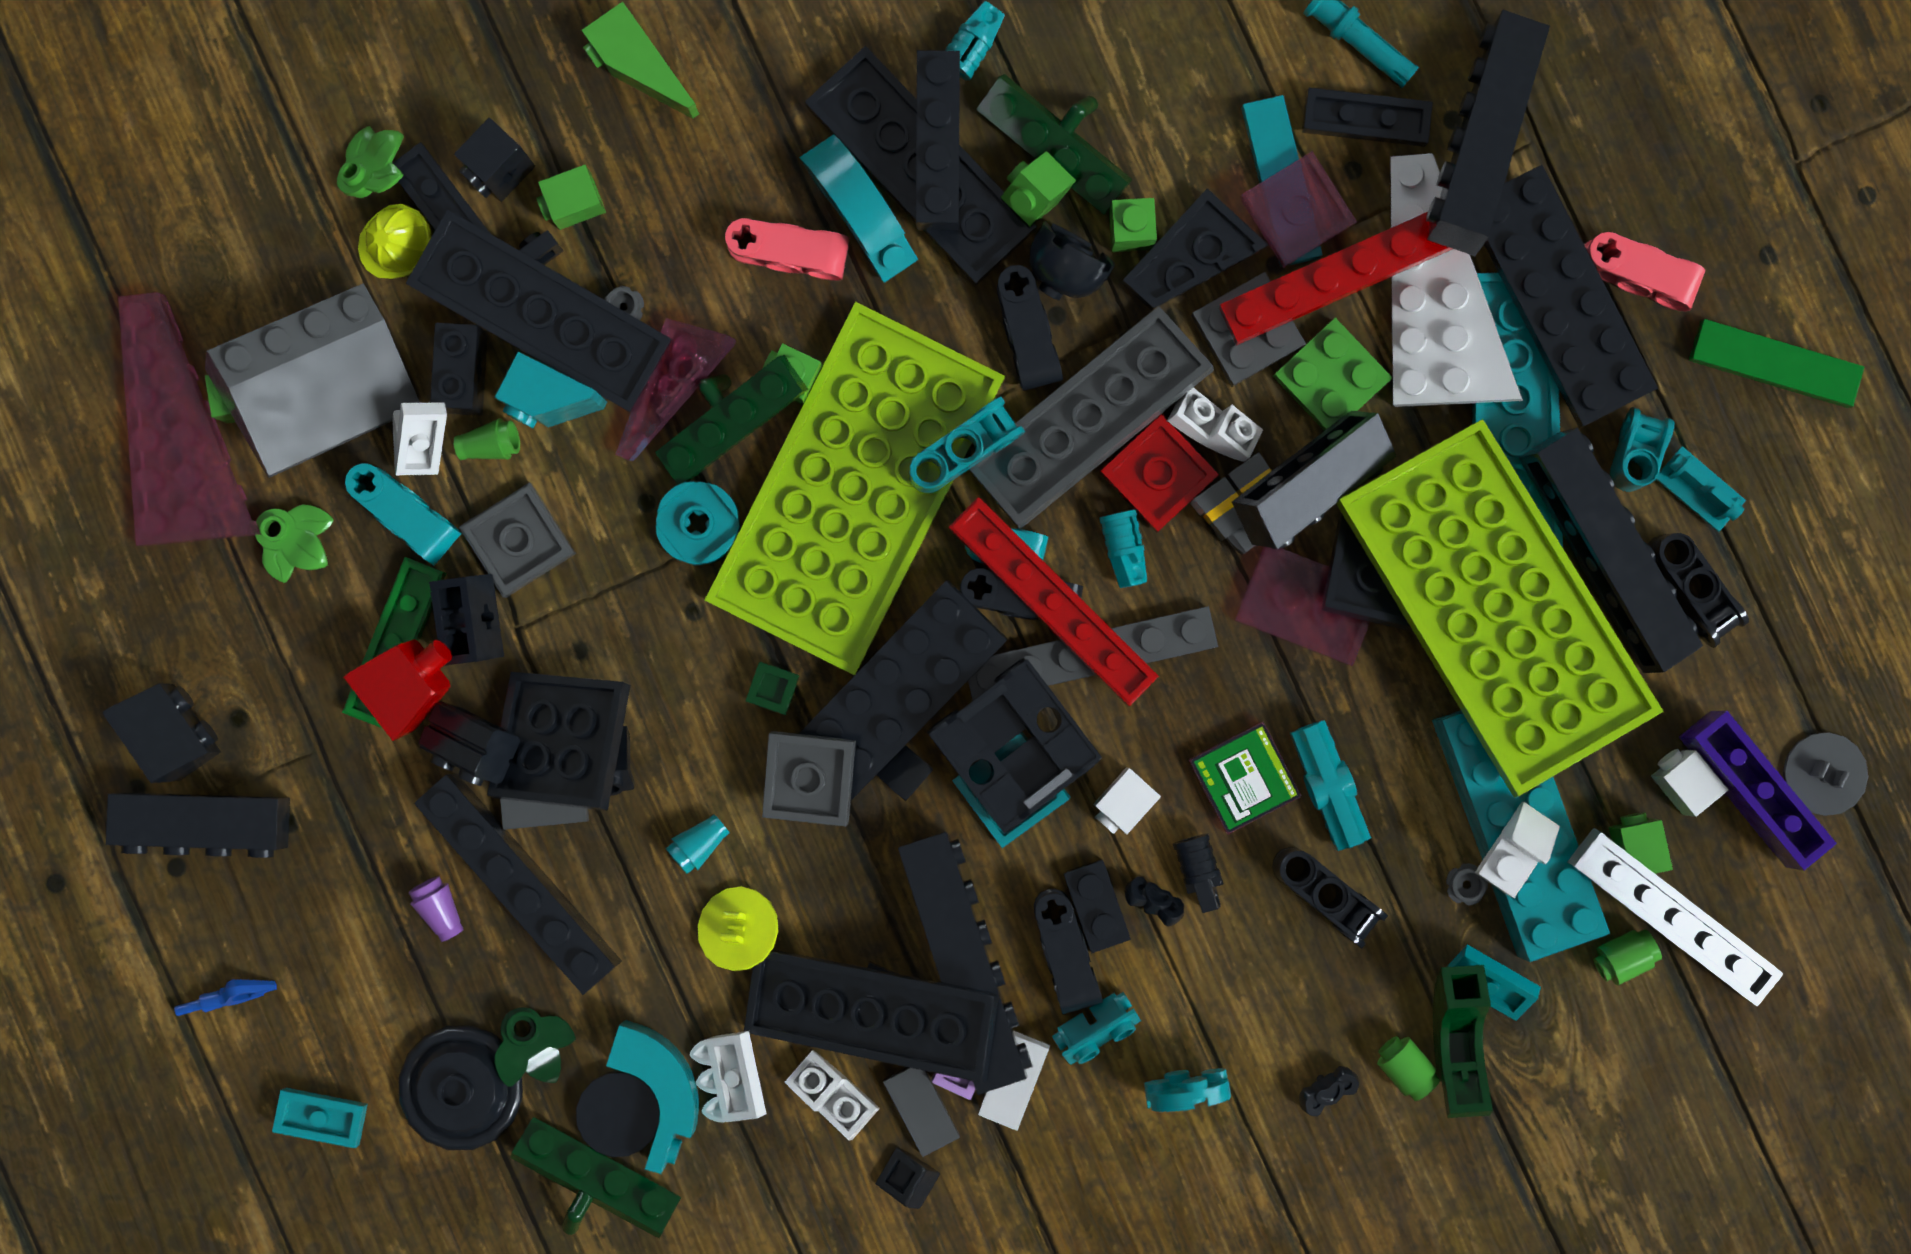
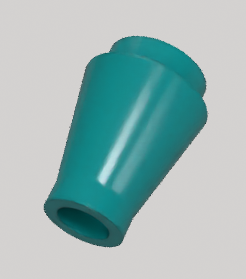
(696, 844)

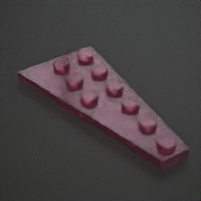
(175, 447)

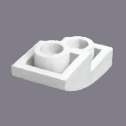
(1222, 431)
(832, 1095)
(1009, 1102)

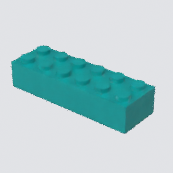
(1557, 901)

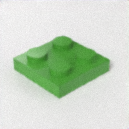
(1332, 375)

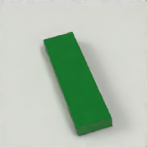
(1776, 363)
(400, 621)

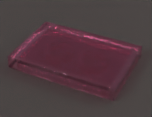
(1287, 603)

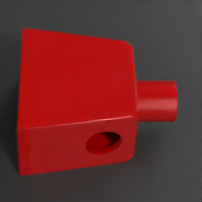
(402, 685)

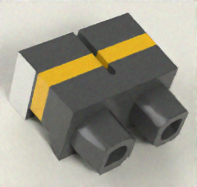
(1217, 506)

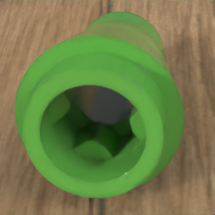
(489, 441)

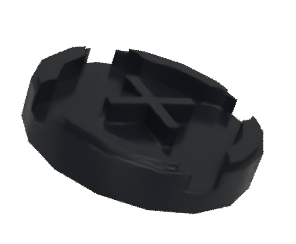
(618, 1114)

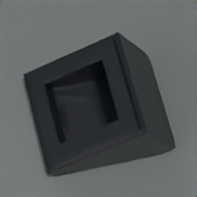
(905, 772)
(907, 1179)

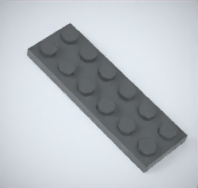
(1092, 416)

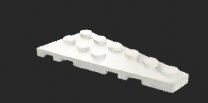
(1440, 316)

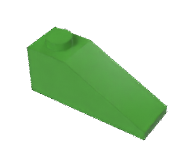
(633, 59)

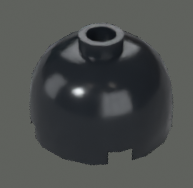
(1067, 263)

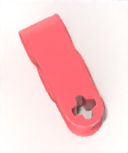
(789, 248)
(1646, 271)

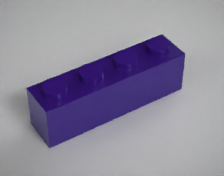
(1759, 790)

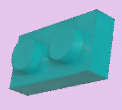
(1507, 989)
(319, 1117)

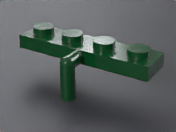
(1041, 131)
(730, 417)
(594, 1180)

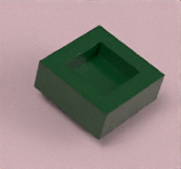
(772, 688)

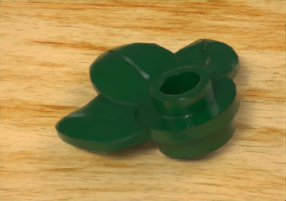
(535, 1052)

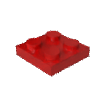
(1159, 473)

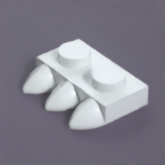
(731, 1077)

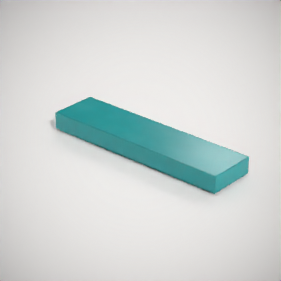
(1272, 143)

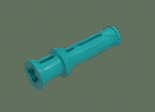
(1345, 24)

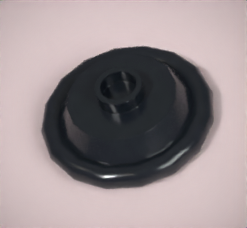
(455, 1091)

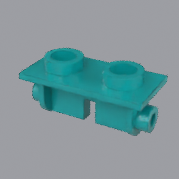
(1701, 489)
(1111, 1024)

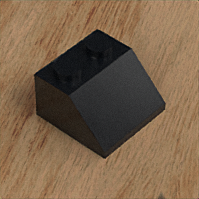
(163, 732)

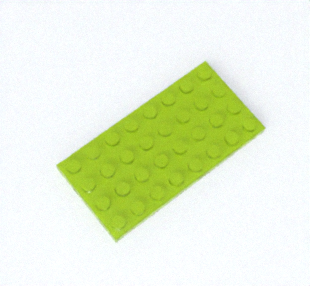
(839, 502)
(1499, 608)

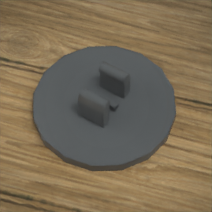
(1826, 773)

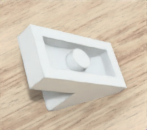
(418, 438)
(1518, 849)

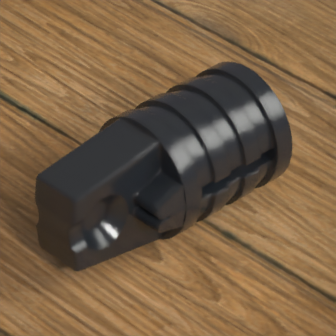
(1200, 870)

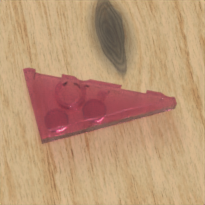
(686, 362)

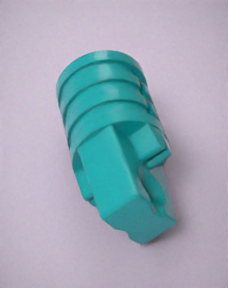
(980, 32)
(1125, 547)

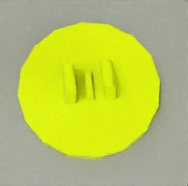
(737, 928)

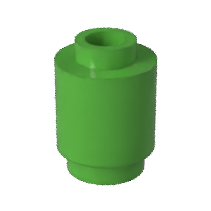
(1627, 956)
(1408, 1068)

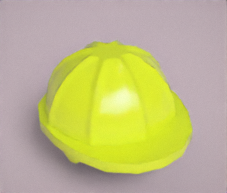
(394, 241)

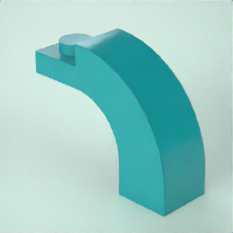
(860, 206)
(668, 1074)

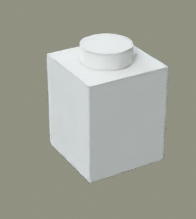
(1688, 781)
(1125, 802)

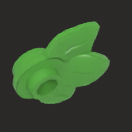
(370, 163)
(297, 541)

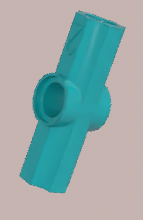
(1330, 785)

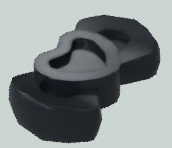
(1154, 900)
(1328, 1090)

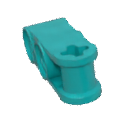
(981, 431)
(402, 512)

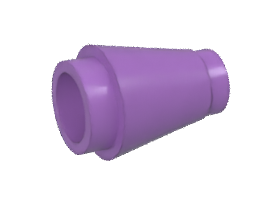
(436, 907)

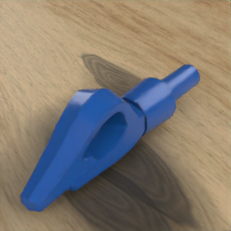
(231, 994)

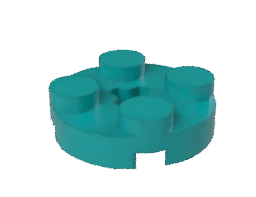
(673, 523)
(1181, 1091)

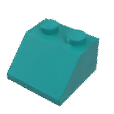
(544, 395)

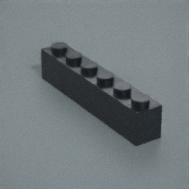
(1488, 132)
(1611, 551)
(518, 882)
(961, 943)

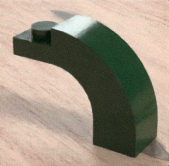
(1458, 1024)

